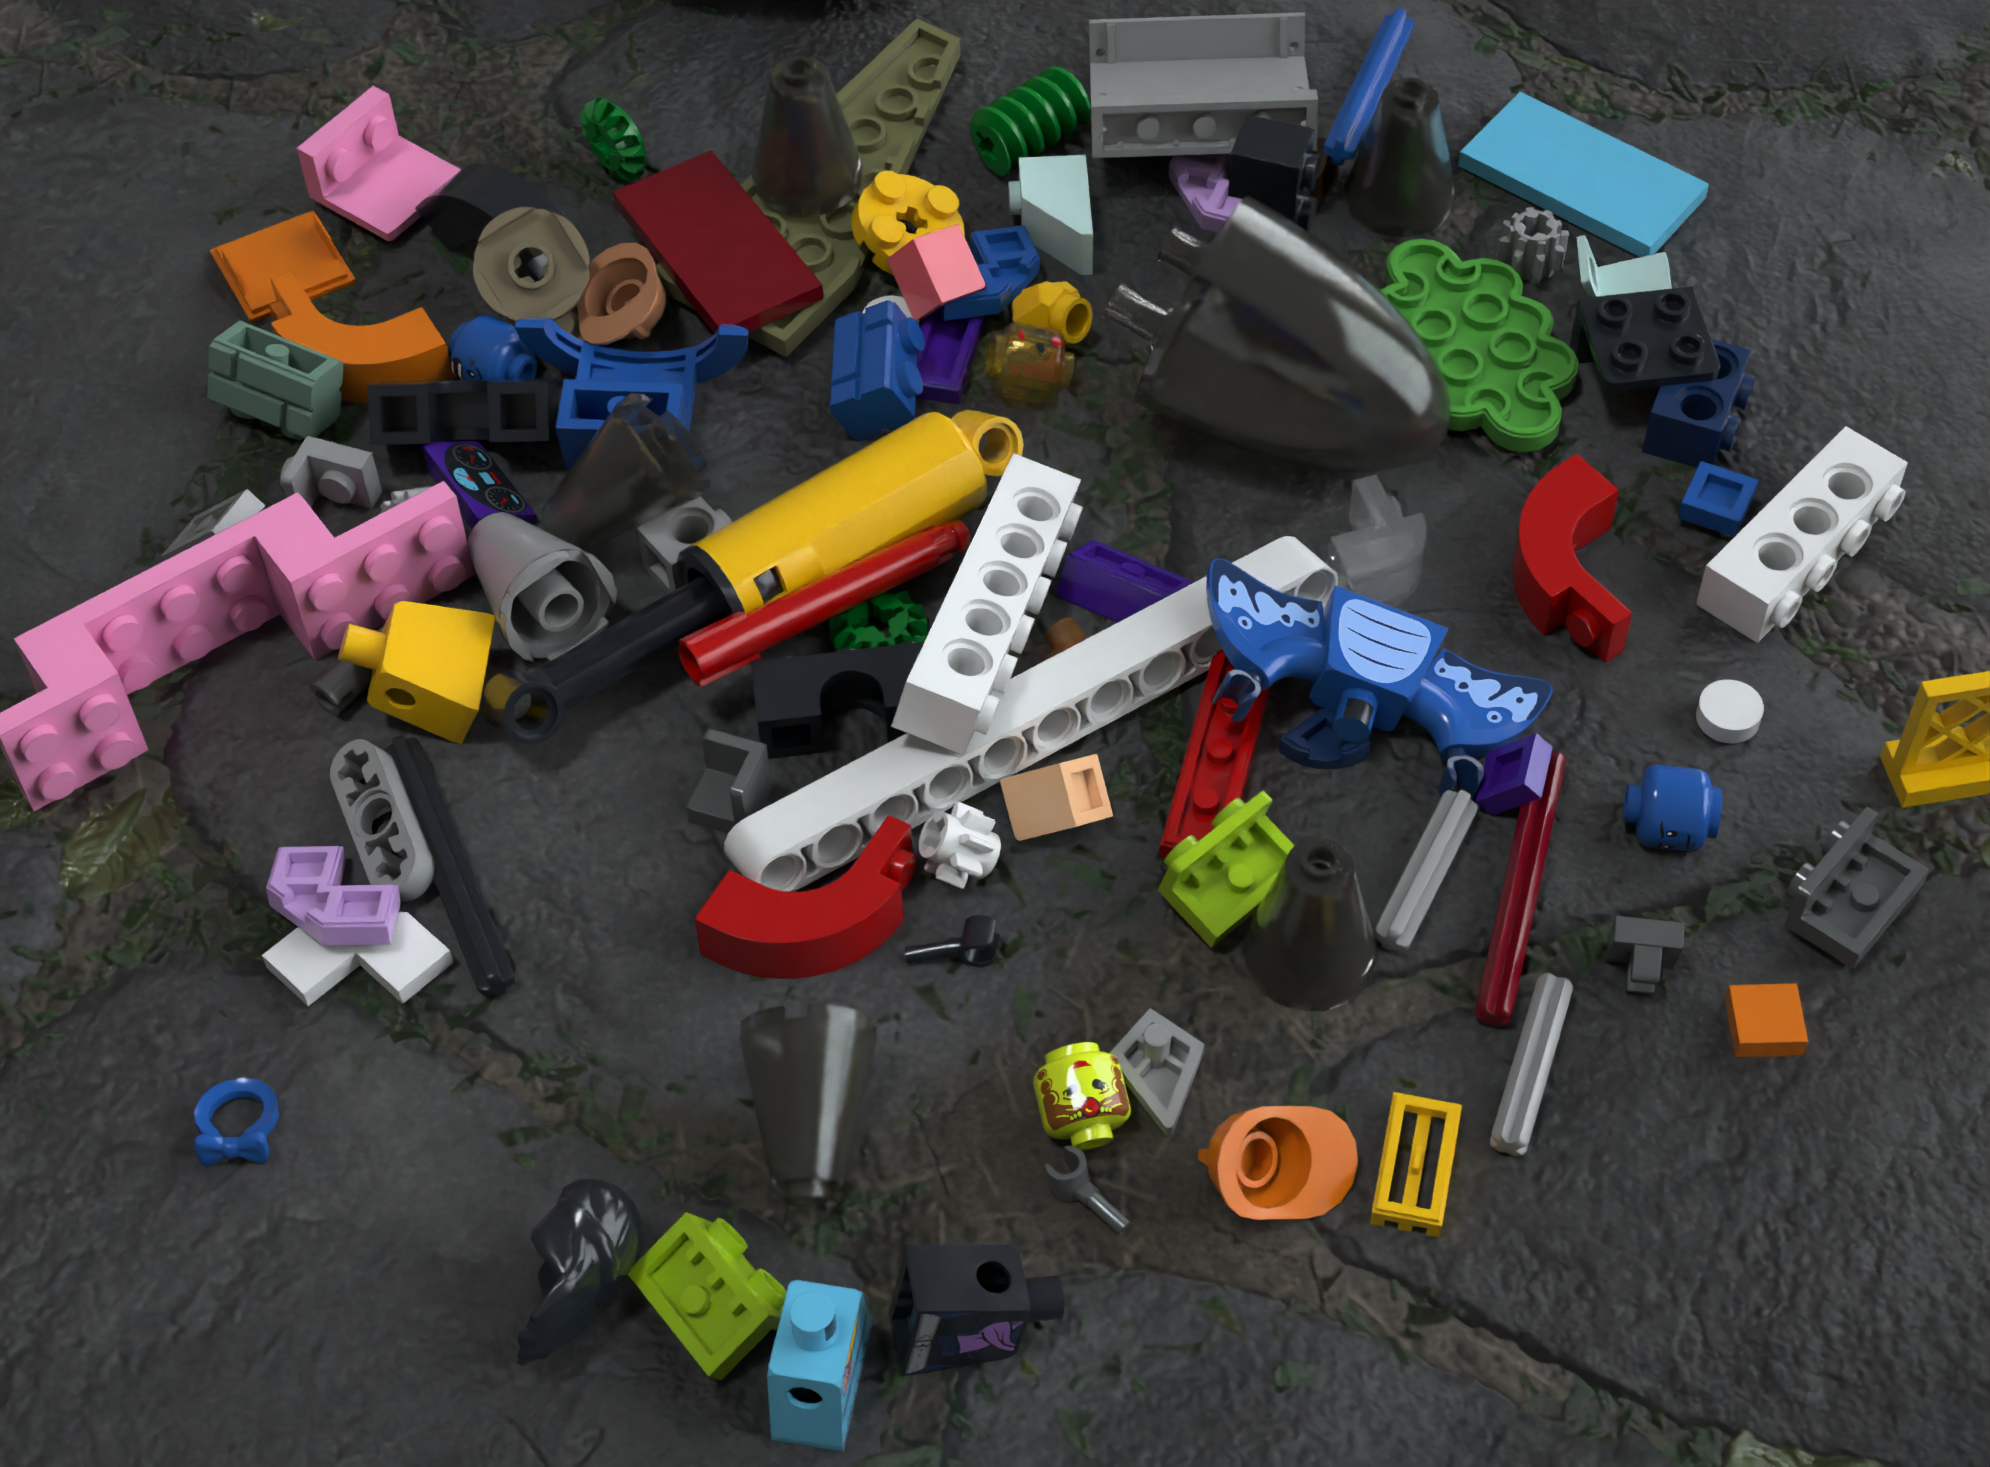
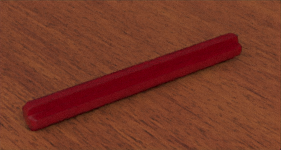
(1518, 901)

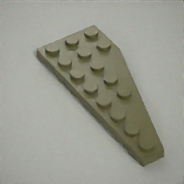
(888, 116)

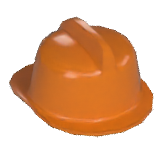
(1281, 1162)

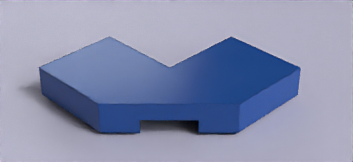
(1007, 266)

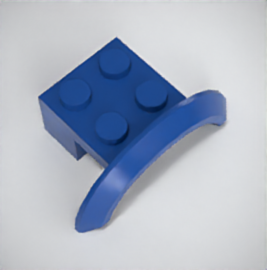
(610, 375)

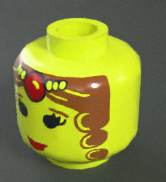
(1081, 1095)

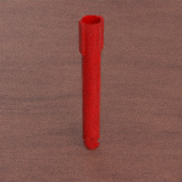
(742, 636)

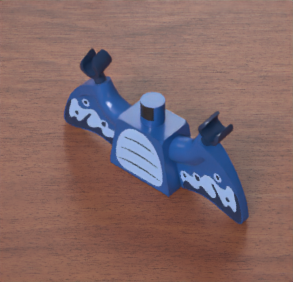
(1368, 669)

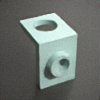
(1624, 277)

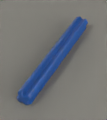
(1368, 87)

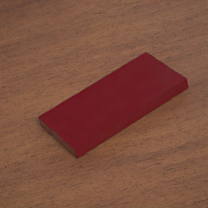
(718, 244)

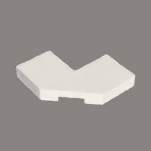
(401, 967)

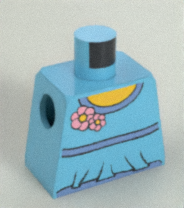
(820, 1349)

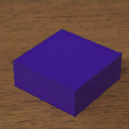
(1514, 774)

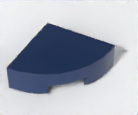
(1321, 745)

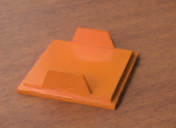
(291, 245)

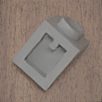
(332, 472)

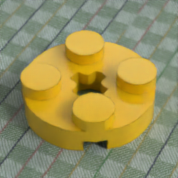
(901, 198)

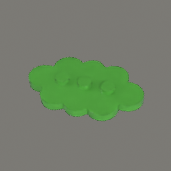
(1487, 342)

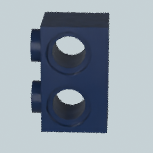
(1697, 418)

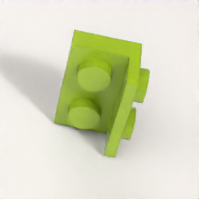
(709, 1292)

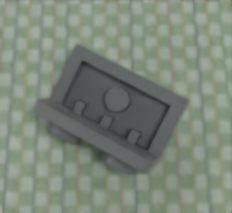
(1852, 890)

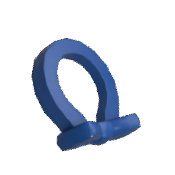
(252, 1144)

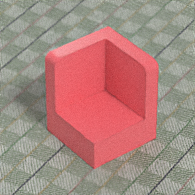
(935, 271)

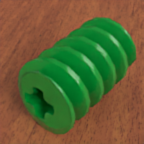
(1029, 119)

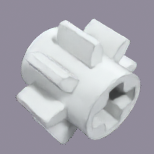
(959, 845)

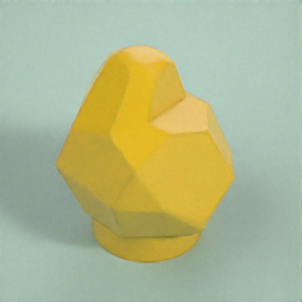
(1055, 307)

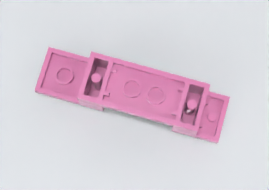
(204, 598)

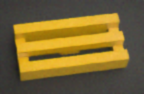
(1407, 1213)

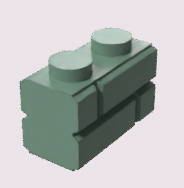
(274, 380)

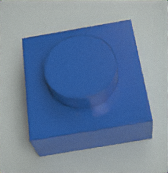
(1718, 499)

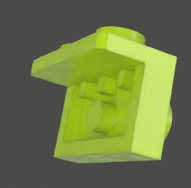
(1226, 872)

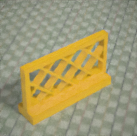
(1936, 755)

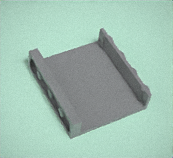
(1193, 80)

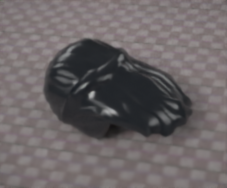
(587, 1254)

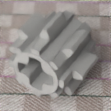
(1533, 244)

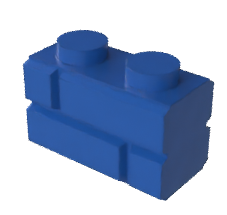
(875, 370)

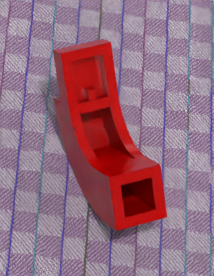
(1557, 520)
(812, 930)

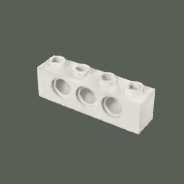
(1802, 535)

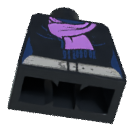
(965, 1305)

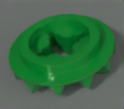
(613, 139)
(903, 616)

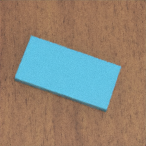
(1583, 175)

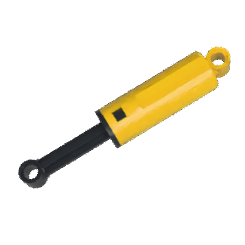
(846, 512)

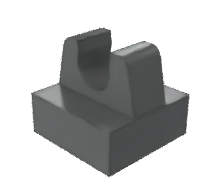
(1645, 949)

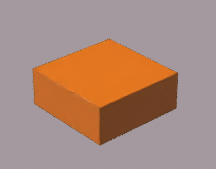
(1766, 1020)

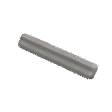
(1425, 871)
(1531, 1065)

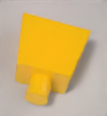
(425, 665)

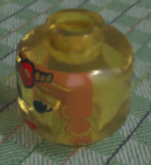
(1028, 362)

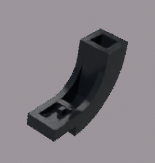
(476, 197)

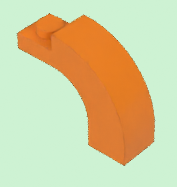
(386, 351)

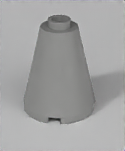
(539, 586)

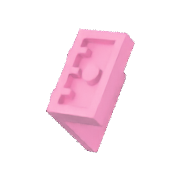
(369, 170)

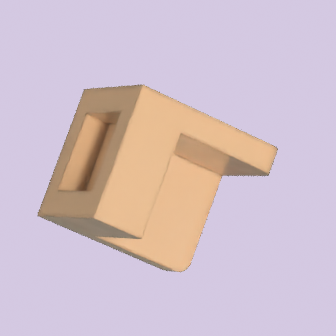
(1056, 797)

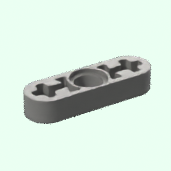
(362, 804)

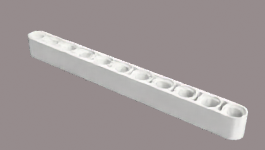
(1036, 716)

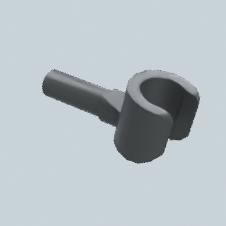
(1077, 1187)

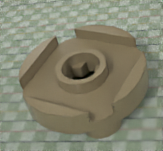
(540, 233)

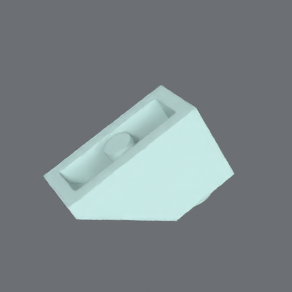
(1056, 208)

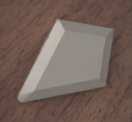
(1159, 1066)

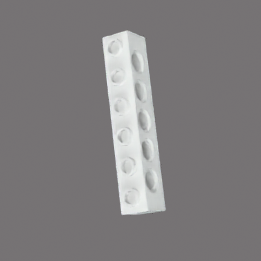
(987, 606)

